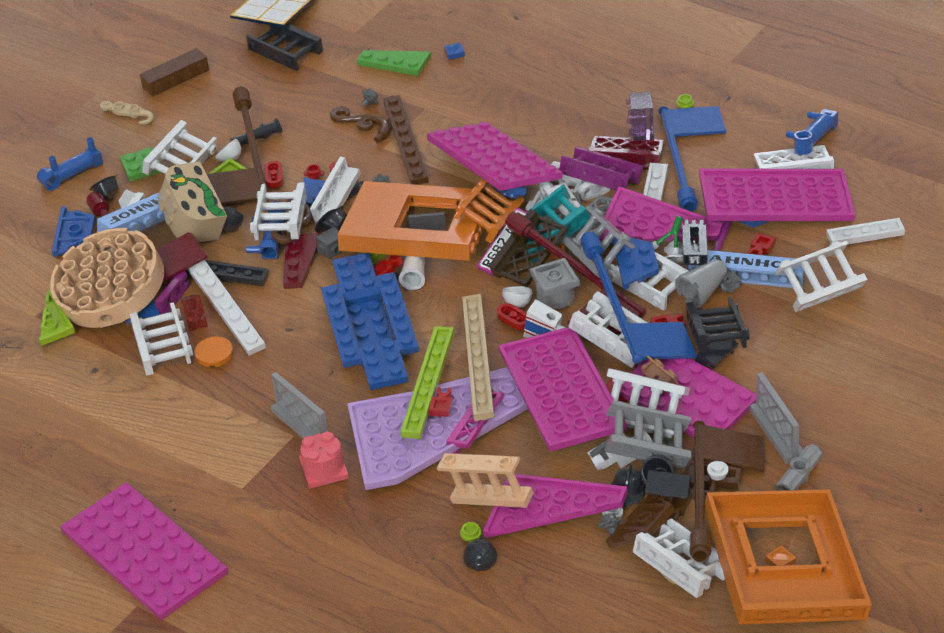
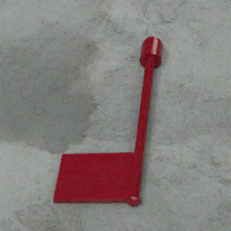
(523, 227)
(176, 255)

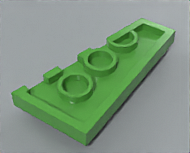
(397, 61)

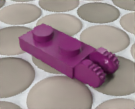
(172, 293)

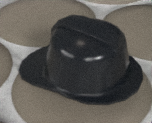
(106, 187)
(331, 219)
(634, 482)

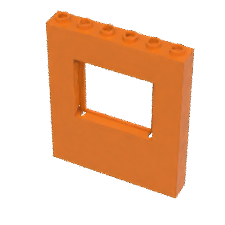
(379, 212)
(786, 591)

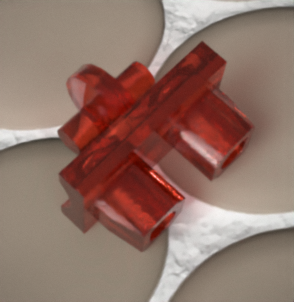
(194, 312)

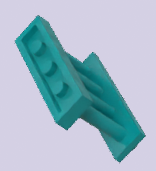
(574, 221)

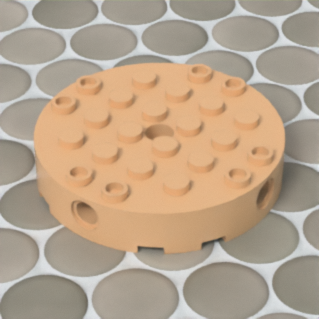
(107, 278)

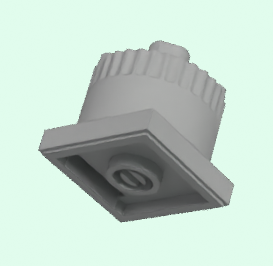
(555, 283)

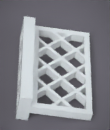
(819, 161)

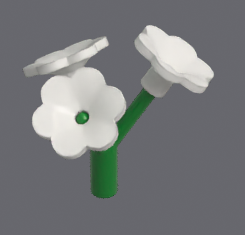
(675, 248)

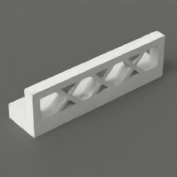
(335, 194)

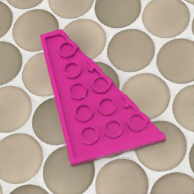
(651, 218)
(554, 502)

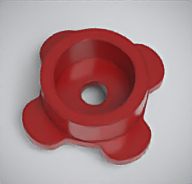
(313, 171)

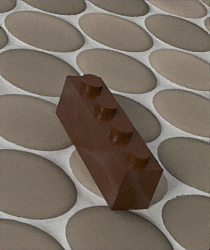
(174, 72)

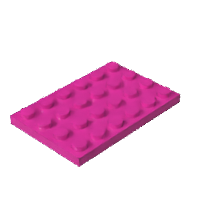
(710, 397)

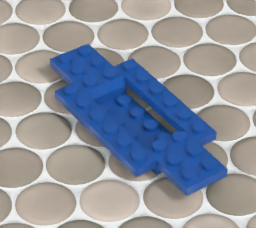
(362, 324)

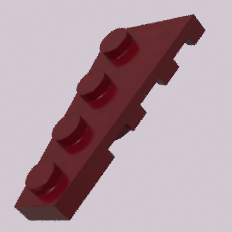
(298, 258)

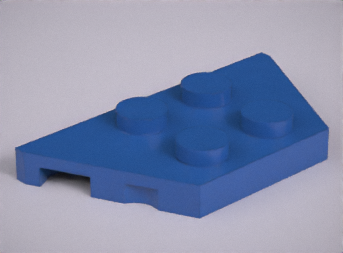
(72, 230)
(636, 263)

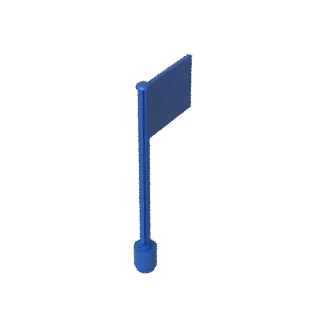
(688, 123)
(654, 340)

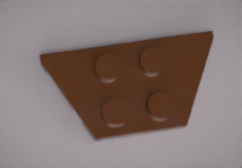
(645, 518)

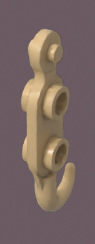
(130, 110)

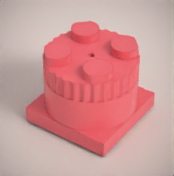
(322, 460)

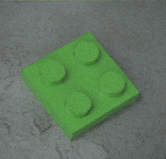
(133, 164)

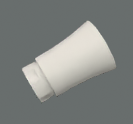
(412, 273)

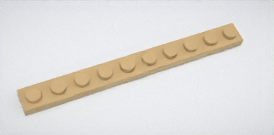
(478, 358)

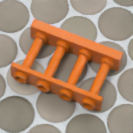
(498, 221)

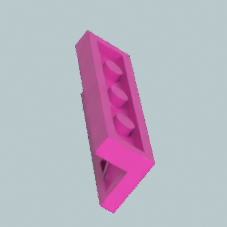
(462, 427)

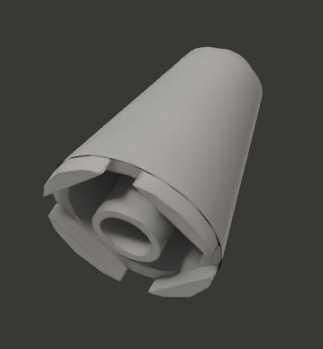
(701, 282)

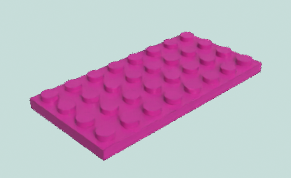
(494, 156)
(776, 195)
(560, 388)
(144, 550)

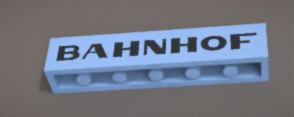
(133, 217)
(755, 268)

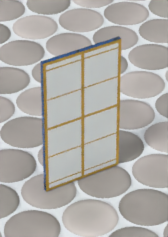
(270, 12)

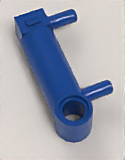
(814, 132)
(53, 176)
(268, 247)

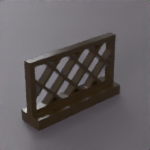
(516, 244)

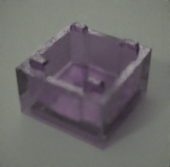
(640, 116)

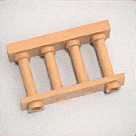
(484, 493)

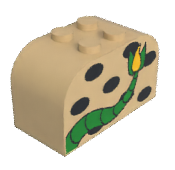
(191, 203)

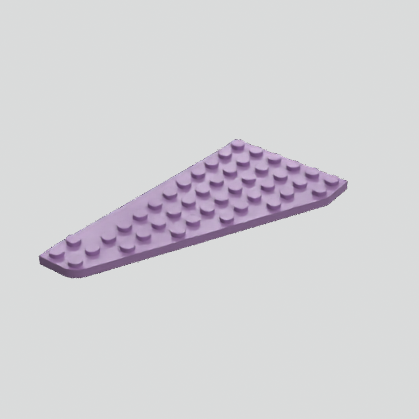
(391, 459)

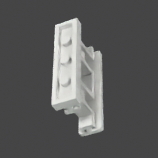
(599, 333)
(664, 557)

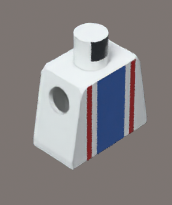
(541, 320)

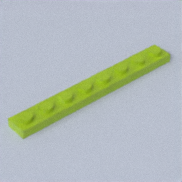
(427, 382)

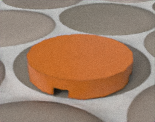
(213, 351)

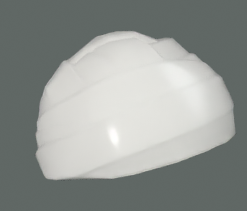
(231, 151)
(517, 295)

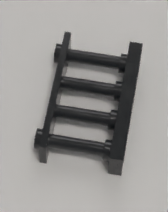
(282, 56)
(701, 331)

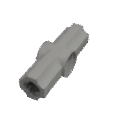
(800, 469)

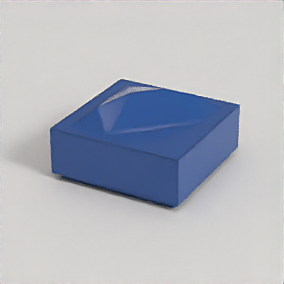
(454, 51)

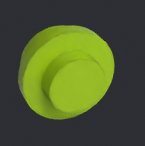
(685, 101)
(470, 531)

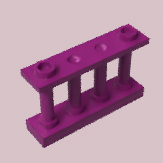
(600, 169)

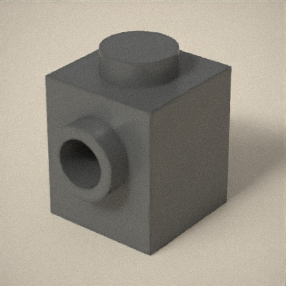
(328, 243)

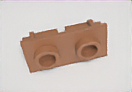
(656, 368)

